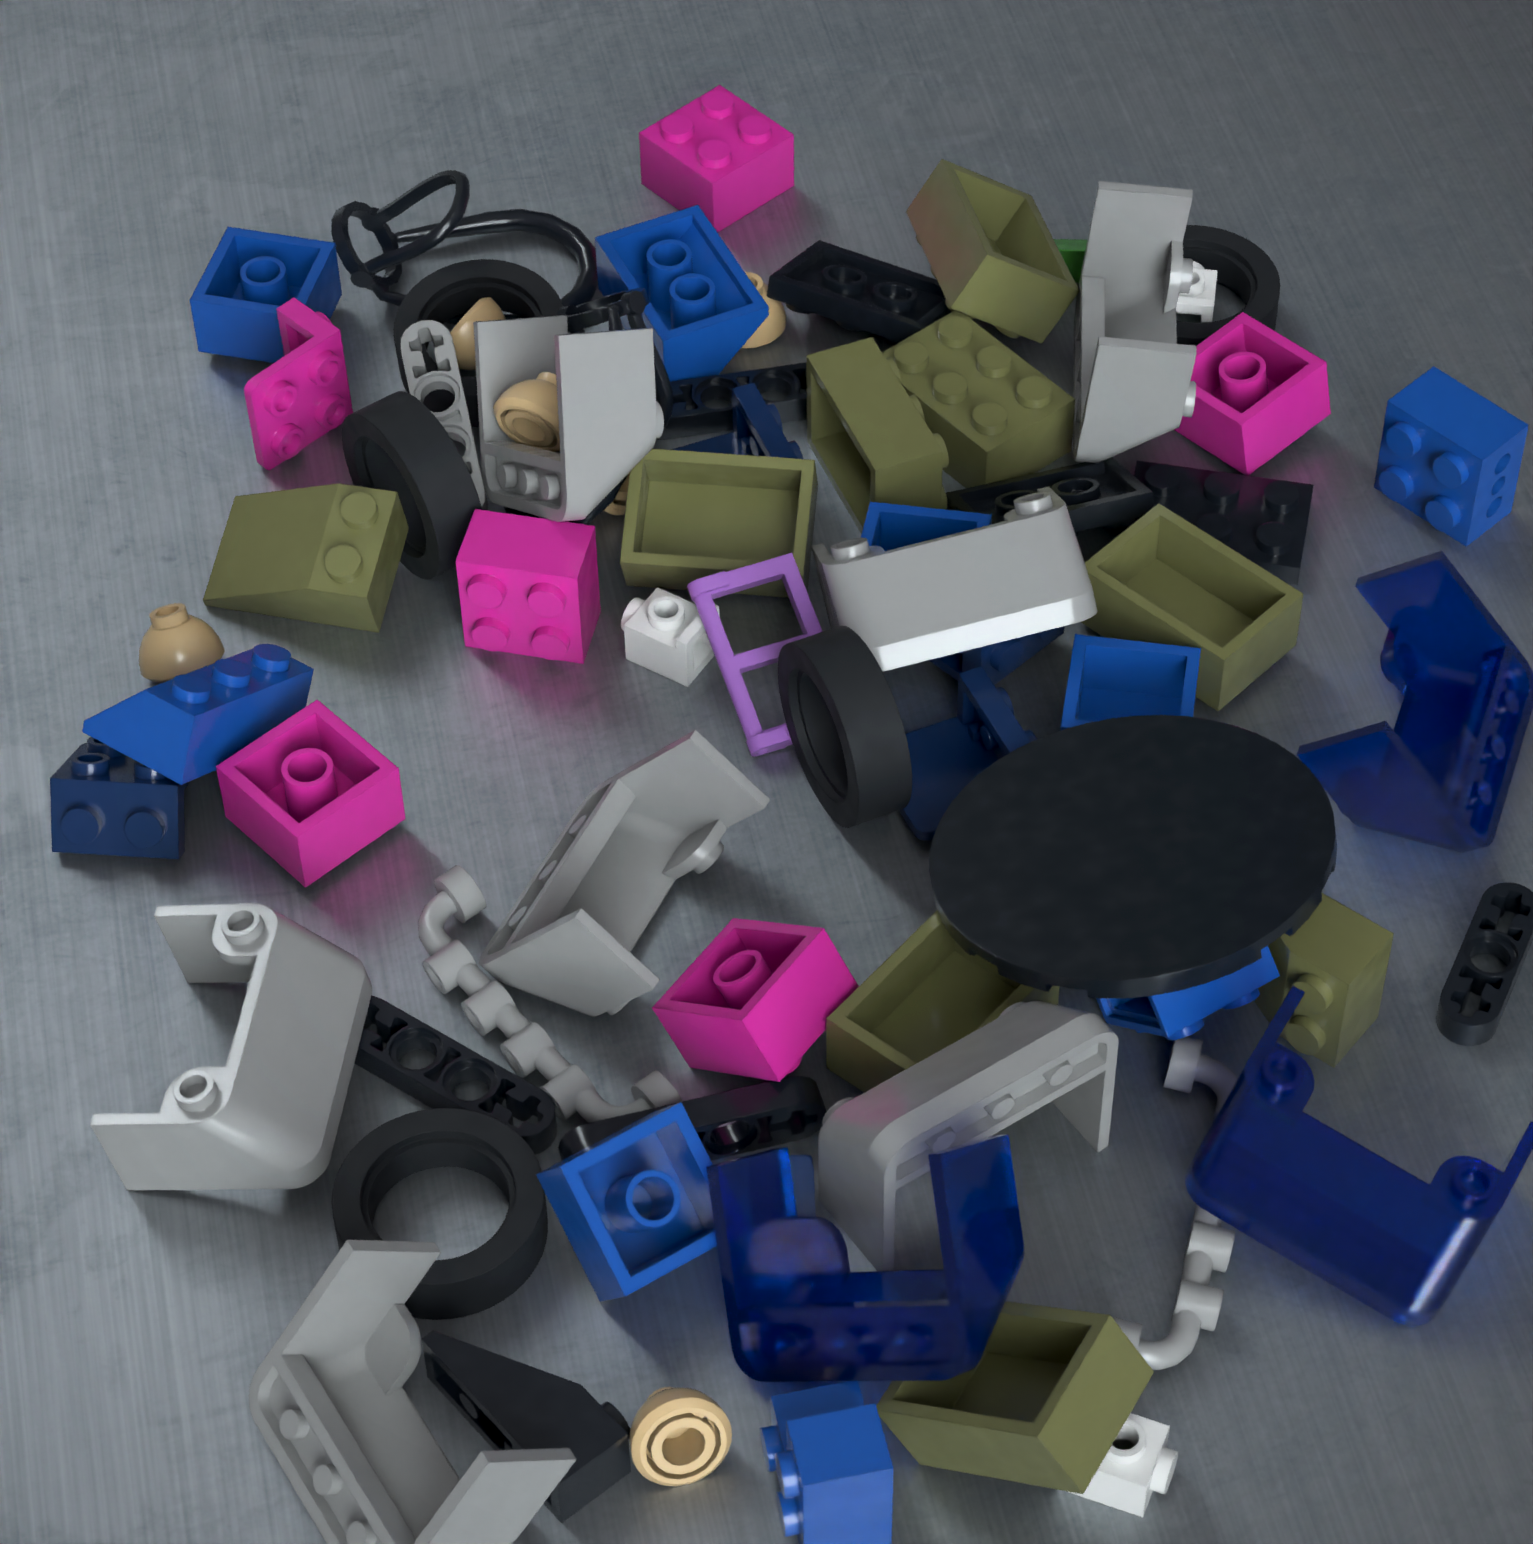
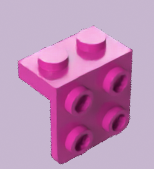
(302, 391)

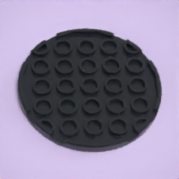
(1133, 855)

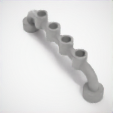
(493, 1007)
(1208, 1244)

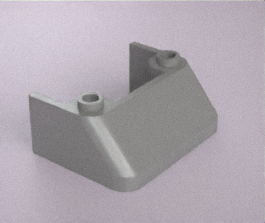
(1127, 359)
(603, 412)
(960, 586)
(611, 872)
(283, 1090)
(958, 1097)
(352, 1437)

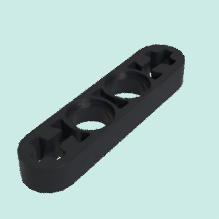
(706, 420)
(451, 1067)
(763, 1114)

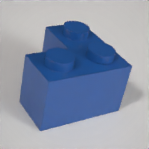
(830, 1466)

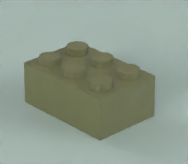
(991, 252)
(984, 401)
(871, 431)
(714, 515)
(1190, 590)
(917, 1006)
(1032, 1407)

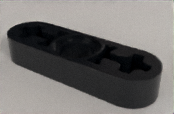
(1492, 987)

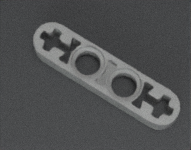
(420, 383)

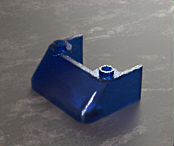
(1460, 719)
(1336, 1201)
(810, 1319)

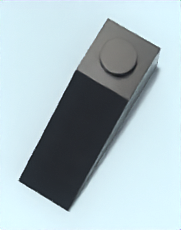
(533, 1409)

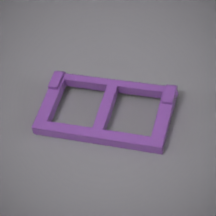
(731, 666)

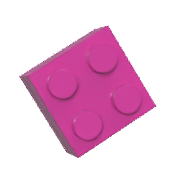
(717, 157)
(1254, 394)
(528, 586)
(311, 792)
(756, 998)

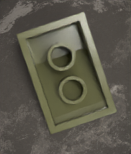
(311, 555)
(1342, 970)

